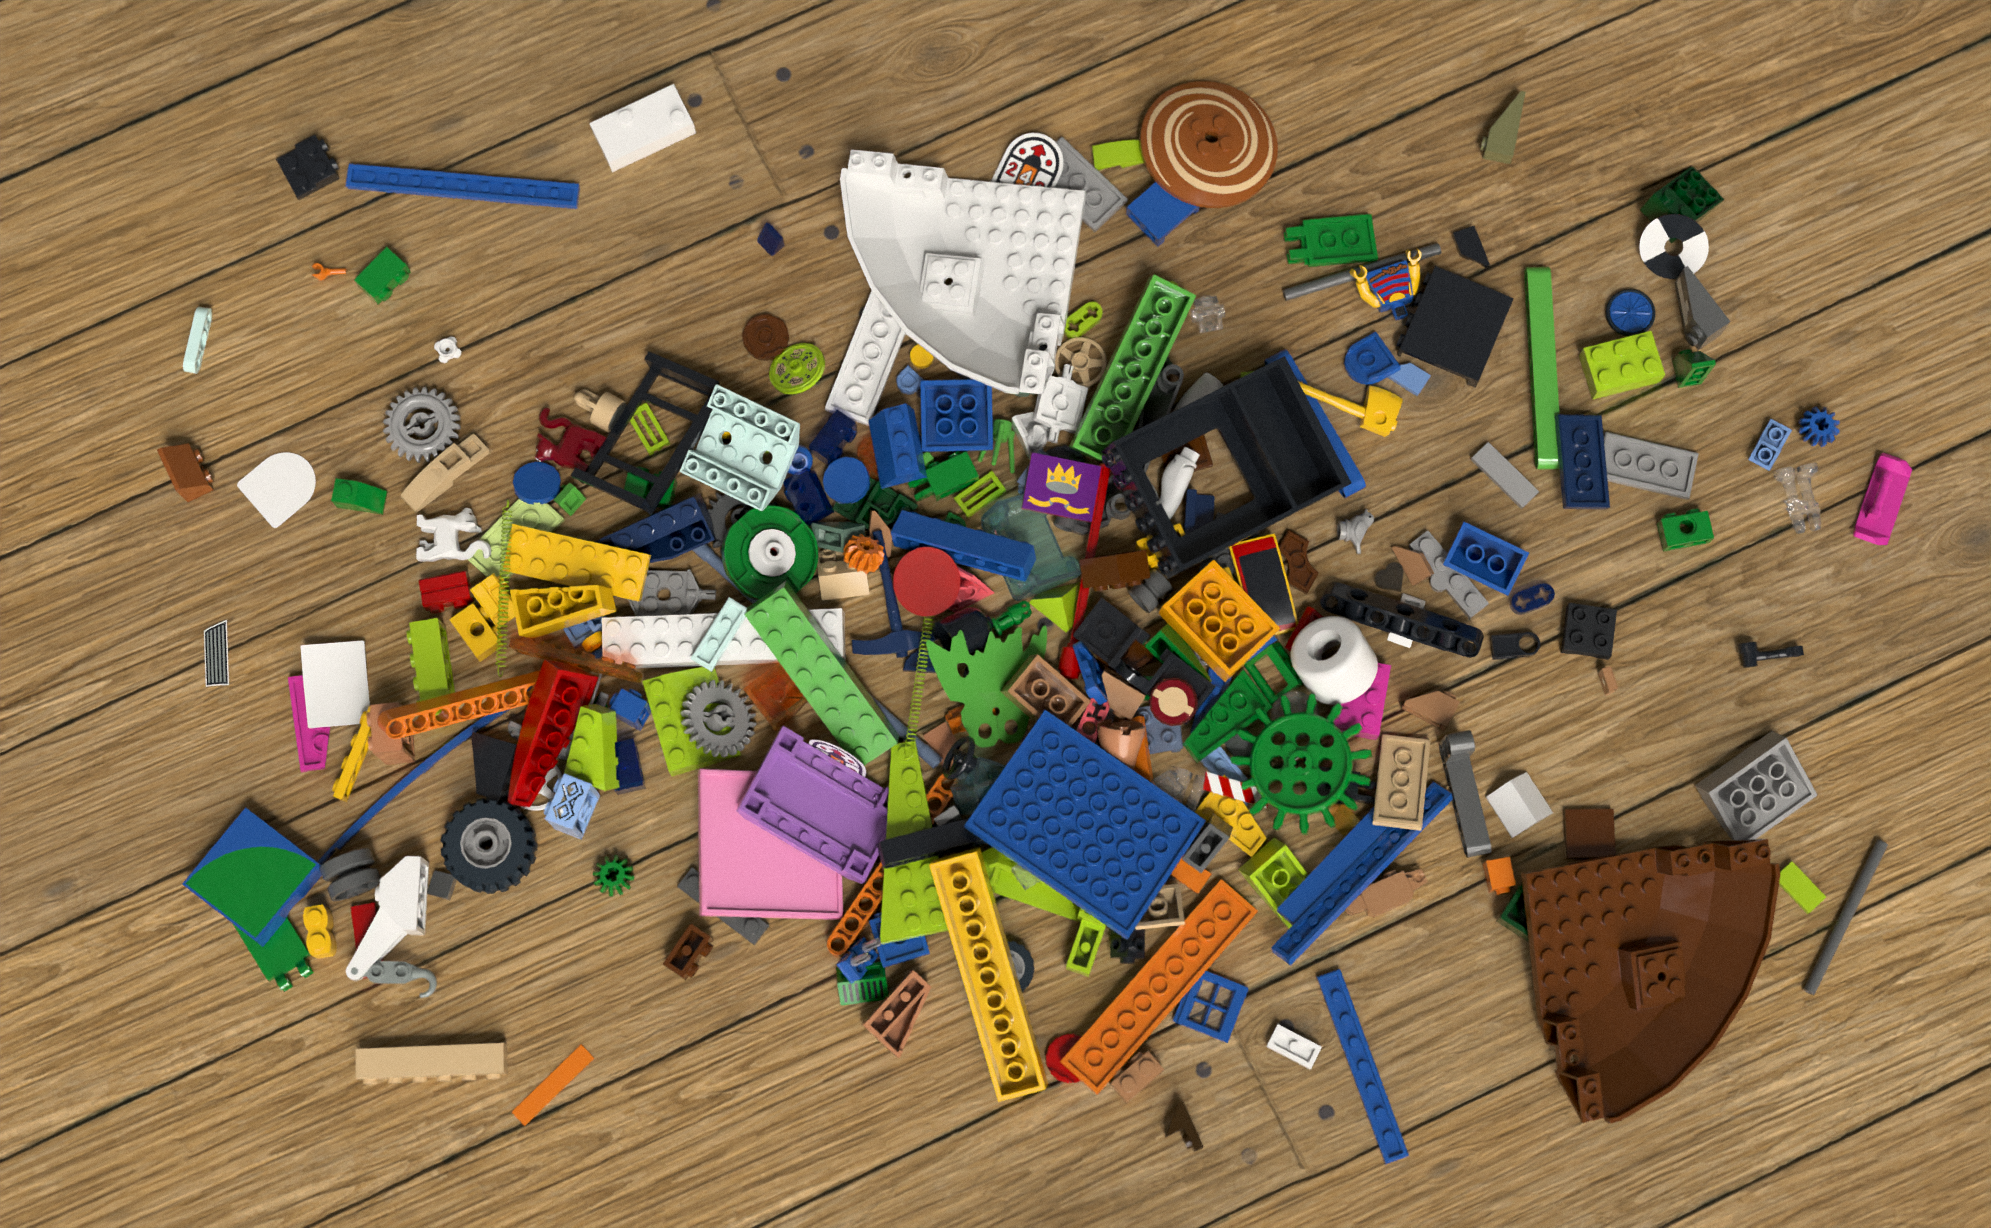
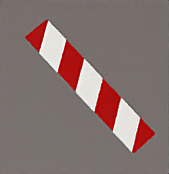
(1230, 788)

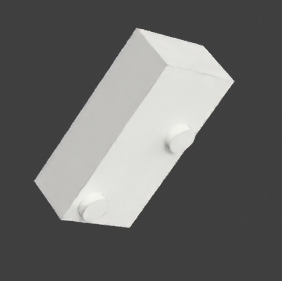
(642, 128)

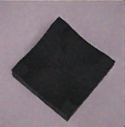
(1589, 631)

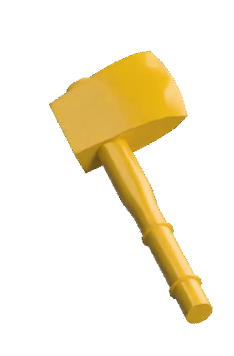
(1376, 415)

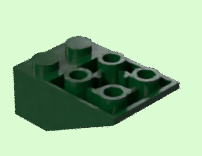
(1686, 196)

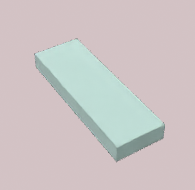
(719, 634)

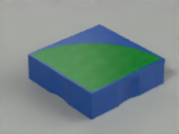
(253, 877)

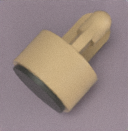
(604, 409)

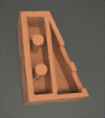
(897, 1013)

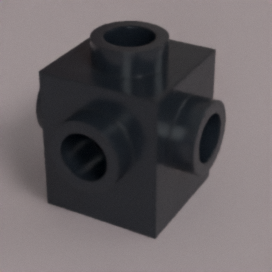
(1128, 949)

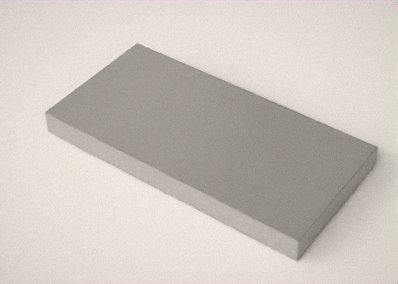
(1101, 196)
(1649, 465)

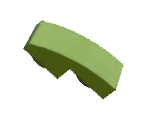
(1121, 153)

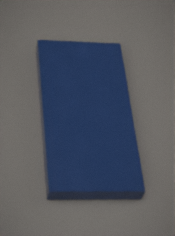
(1582, 462)

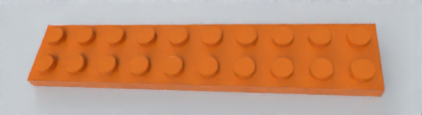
(1159, 987)

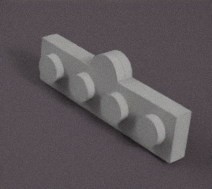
(1456, 584)

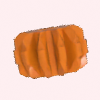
(863, 553)

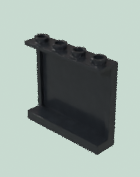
(1455, 324)

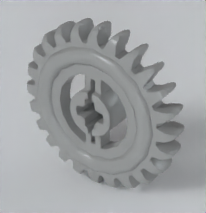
(442, 414)
(729, 713)

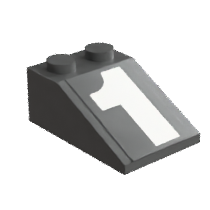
(1699, 312)

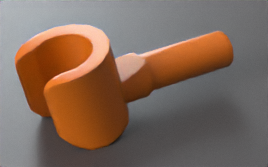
(326, 271)

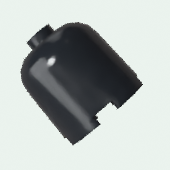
(971, 622)

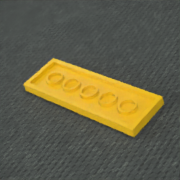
(576, 561)

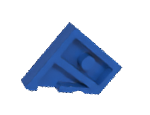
(1091, 673)

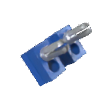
(860, 956)

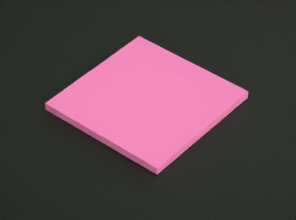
(751, 870)

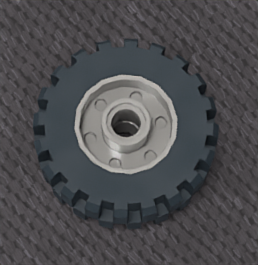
(471, 832)

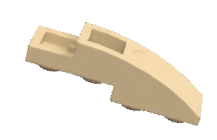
(441, 472)

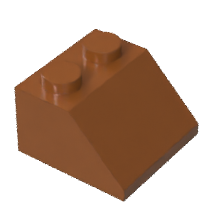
(186, 470)

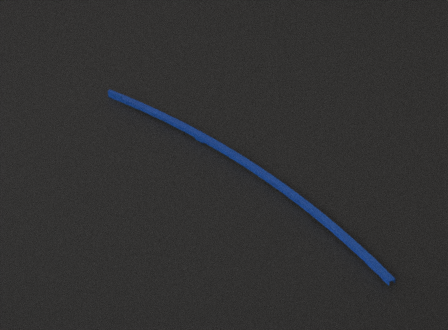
(412, 776)

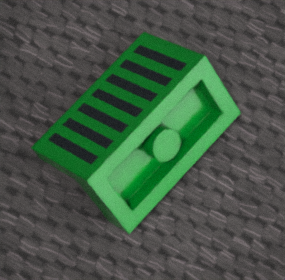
(867, 989)

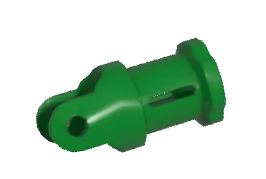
(1012, 616)

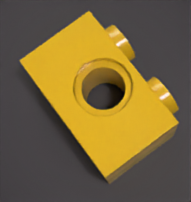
(467, 621)

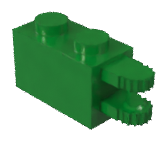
(947, 477)

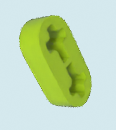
(1086, 324)

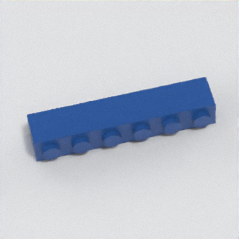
(965, 545)

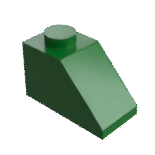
(358, 496)

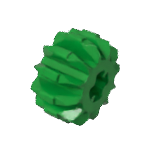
(605, 873)

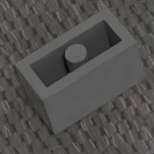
(1207, 843)

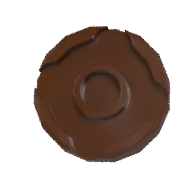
(765, 337)

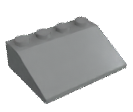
(1757, 788)

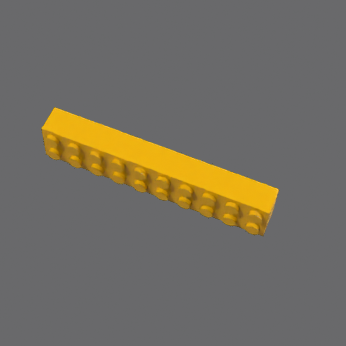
(989, 974)

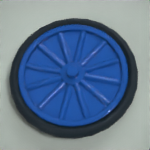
(1630, 312)

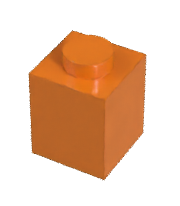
(1499, 875)

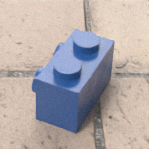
(630, 708)

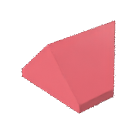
(970, 591)

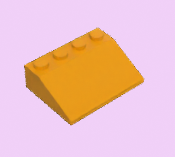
(1219, 620)

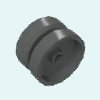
(350, 874)

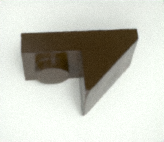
(1182, 1121)

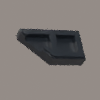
(1470, 246)

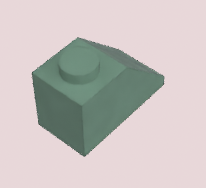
(836, 534)

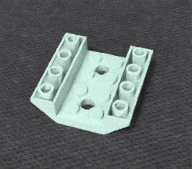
(739, 466)

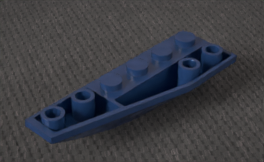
(667, 531)

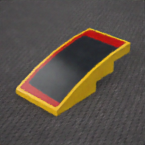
(1263, 577)

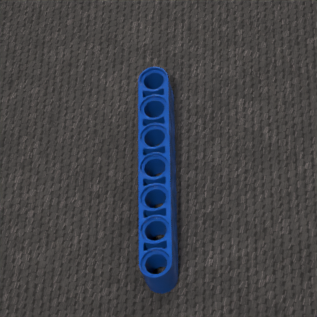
(1348, 464)

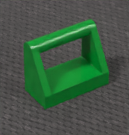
(1283, 664)

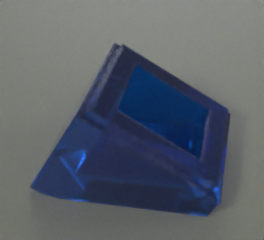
(770, 239)

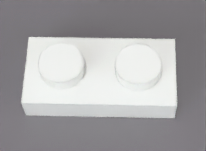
(1294, 1046)

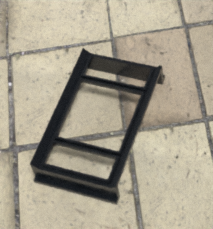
(679, 375)

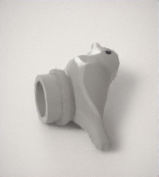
(1355, 529)

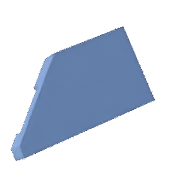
(1410, 378)

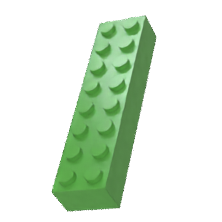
(1133, 366)
(821, 674)

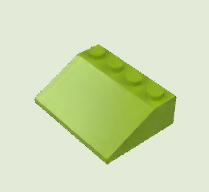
(665, 700)

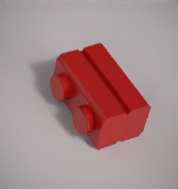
(446, 591)

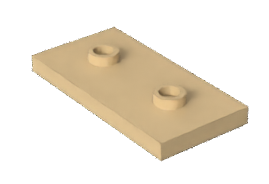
(1401, 782)

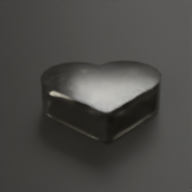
(1390, 578)

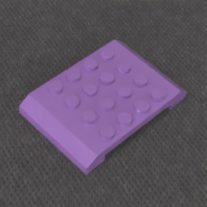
(818, 806)

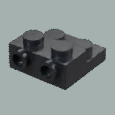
(308, 167)

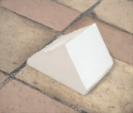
(1519, 804)

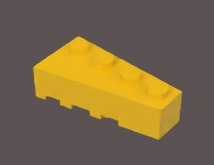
(558, 608)

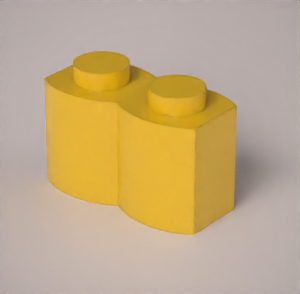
(320, 938)

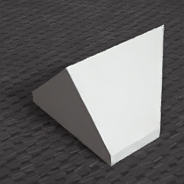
(1030, 433)

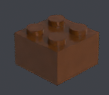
(1115, 570)

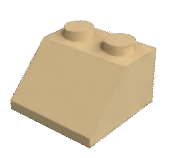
(1164, 910)

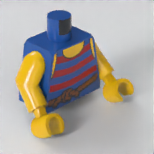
(1390, 286)

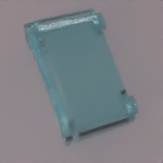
(1018, 524)

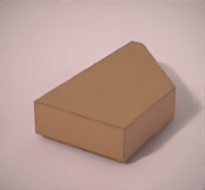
(878, 524)
(1414, 564)

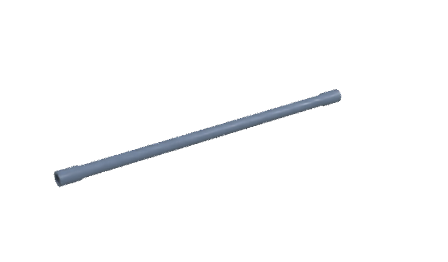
(930, 756)

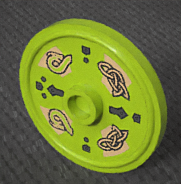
(797, 368)

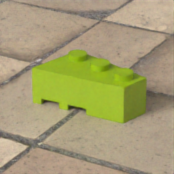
(593, 748)

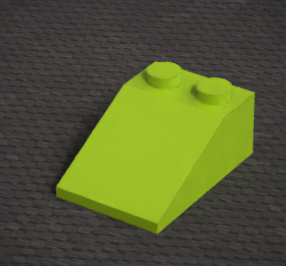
(1274, 874)

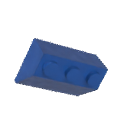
(897, 446)
(1485, 558)

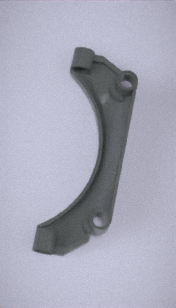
(1157, 406)

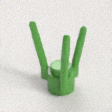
(1001, 433)

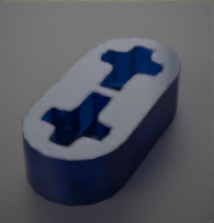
(1534, 604)

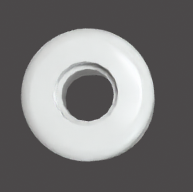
(1344, 674)

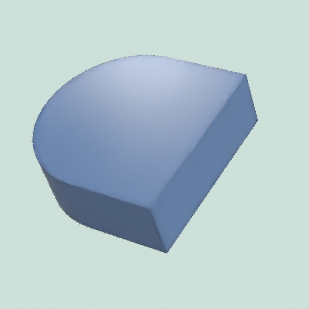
(908, 381)

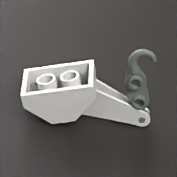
(401, 912)

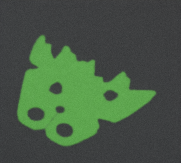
(985, 680)

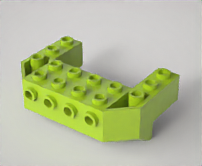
(1046, 898)

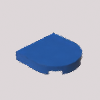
(1370, 360)

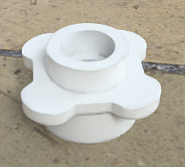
(443, 345)

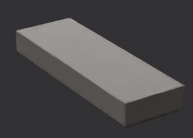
(1504, 475)

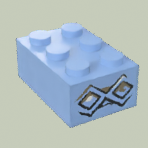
(571, 806)

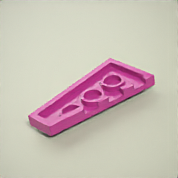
(311, 742)

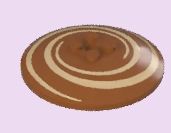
(1203, 171)

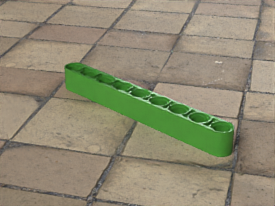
(1542, 365)

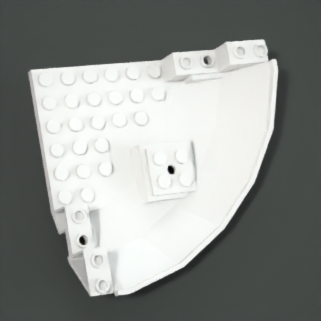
(997, 241)

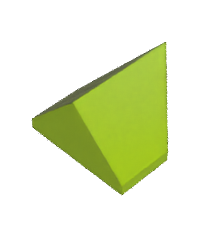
(1058, 605)

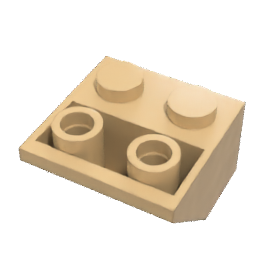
(837, 578)

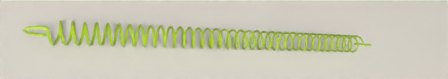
(503, 586)
(916, 708)

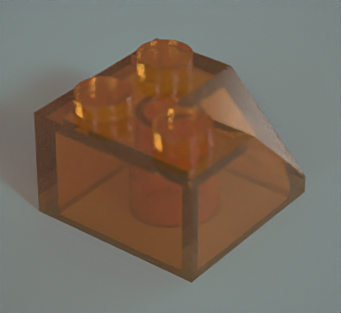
(775, 696)

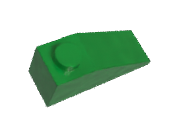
(1692, 367)
(1170, 639)

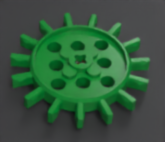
(1289, 775)

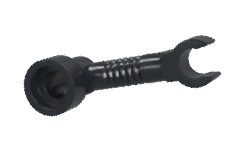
(1751, 655)

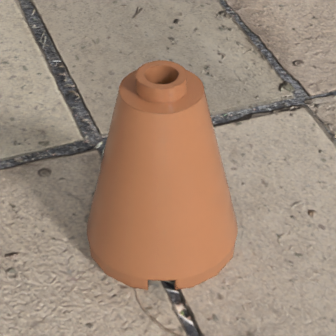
(1121, 739)

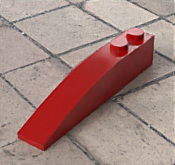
(547, 726)

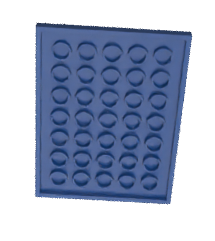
(1085, 824)

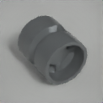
(1150, 591)

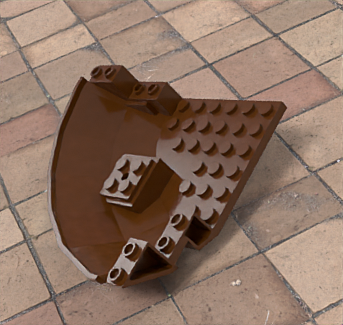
(1606, 934)

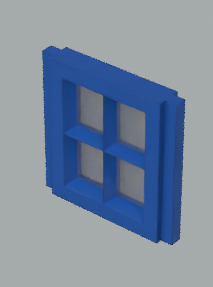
(1211, 1006)

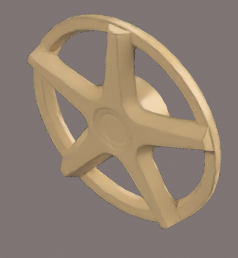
(1082, 361)

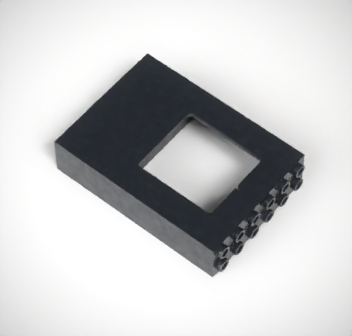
(1272, 443)

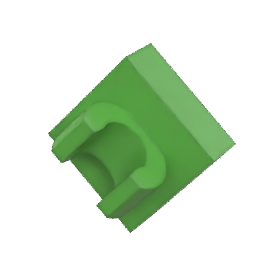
(569, 499)

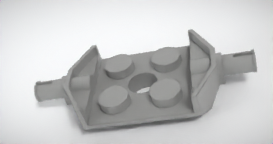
(683, 598)

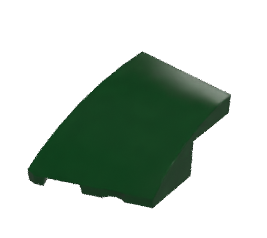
(884, 501)

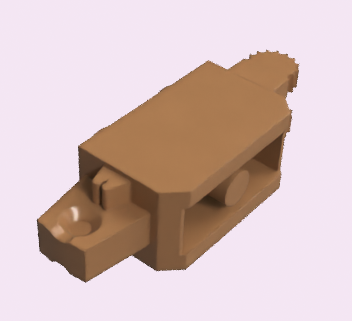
(1388, 893)

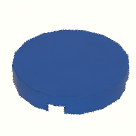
(846, 480)
(536, 483)

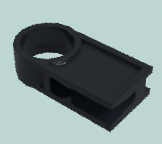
(1508, 647)

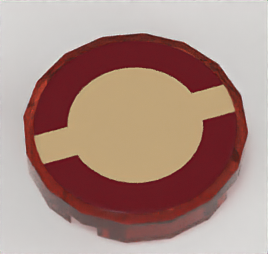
(1173, 701)

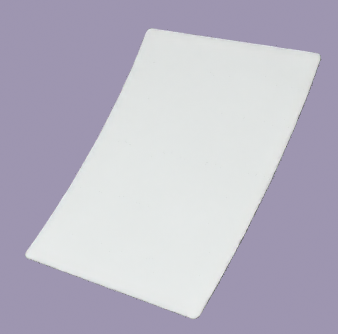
(335, 683)

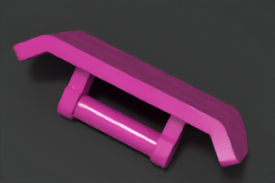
(1882, 499)

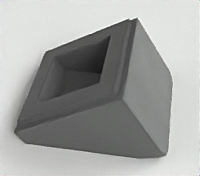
(1238, 746)
(442, 885)

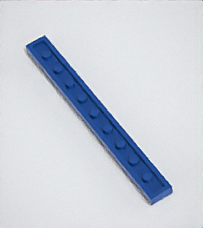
(463, 186)
(1355, 880)

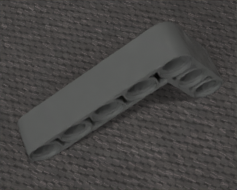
(1455, 756)

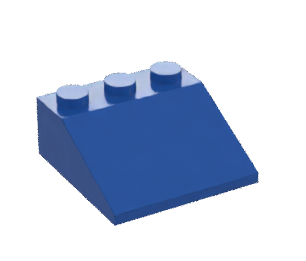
(956, 416)

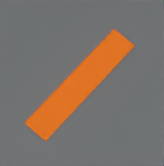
(552, 1085)

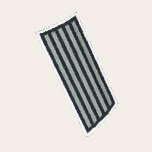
(216, 655)

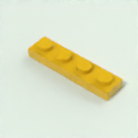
(353, 763)

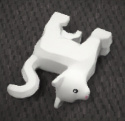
(446, 537)

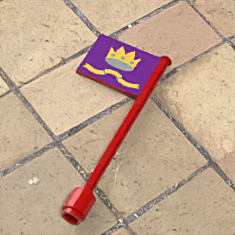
(1072, 492)

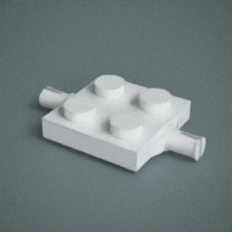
(1061, 404)

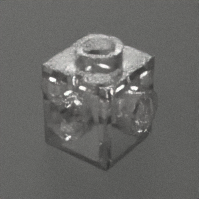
(1207, 314)

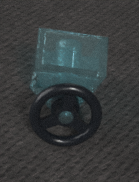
(973, 775)

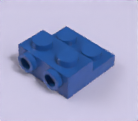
(898, 951)

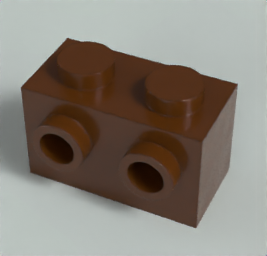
(688, 952)

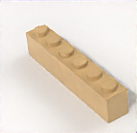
(430, 1062)

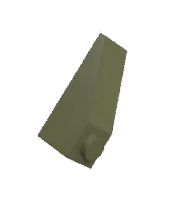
(1502, 136)

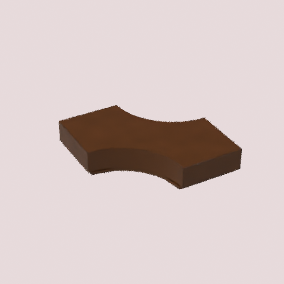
(1294, 551)

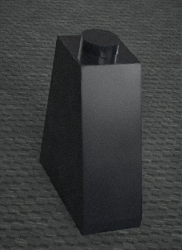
(492, 766)

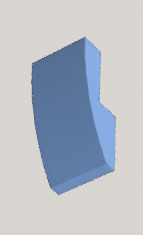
(1769, 444)

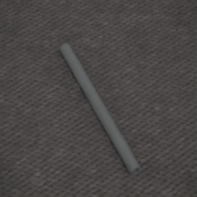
(1344, 277)
(1845, 917)

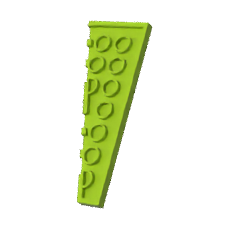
(909, 892)

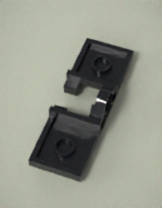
(1111, 635)

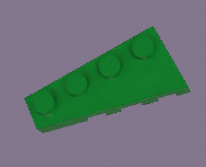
(1229, 714)

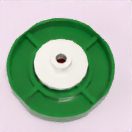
(748, 548)

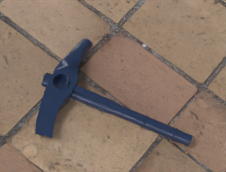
(900, 640)

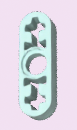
(197, 340)

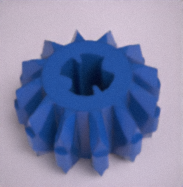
(1826, 423)

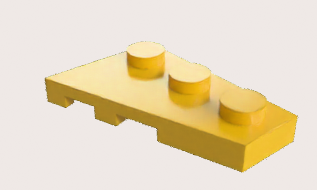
(1245, 831)

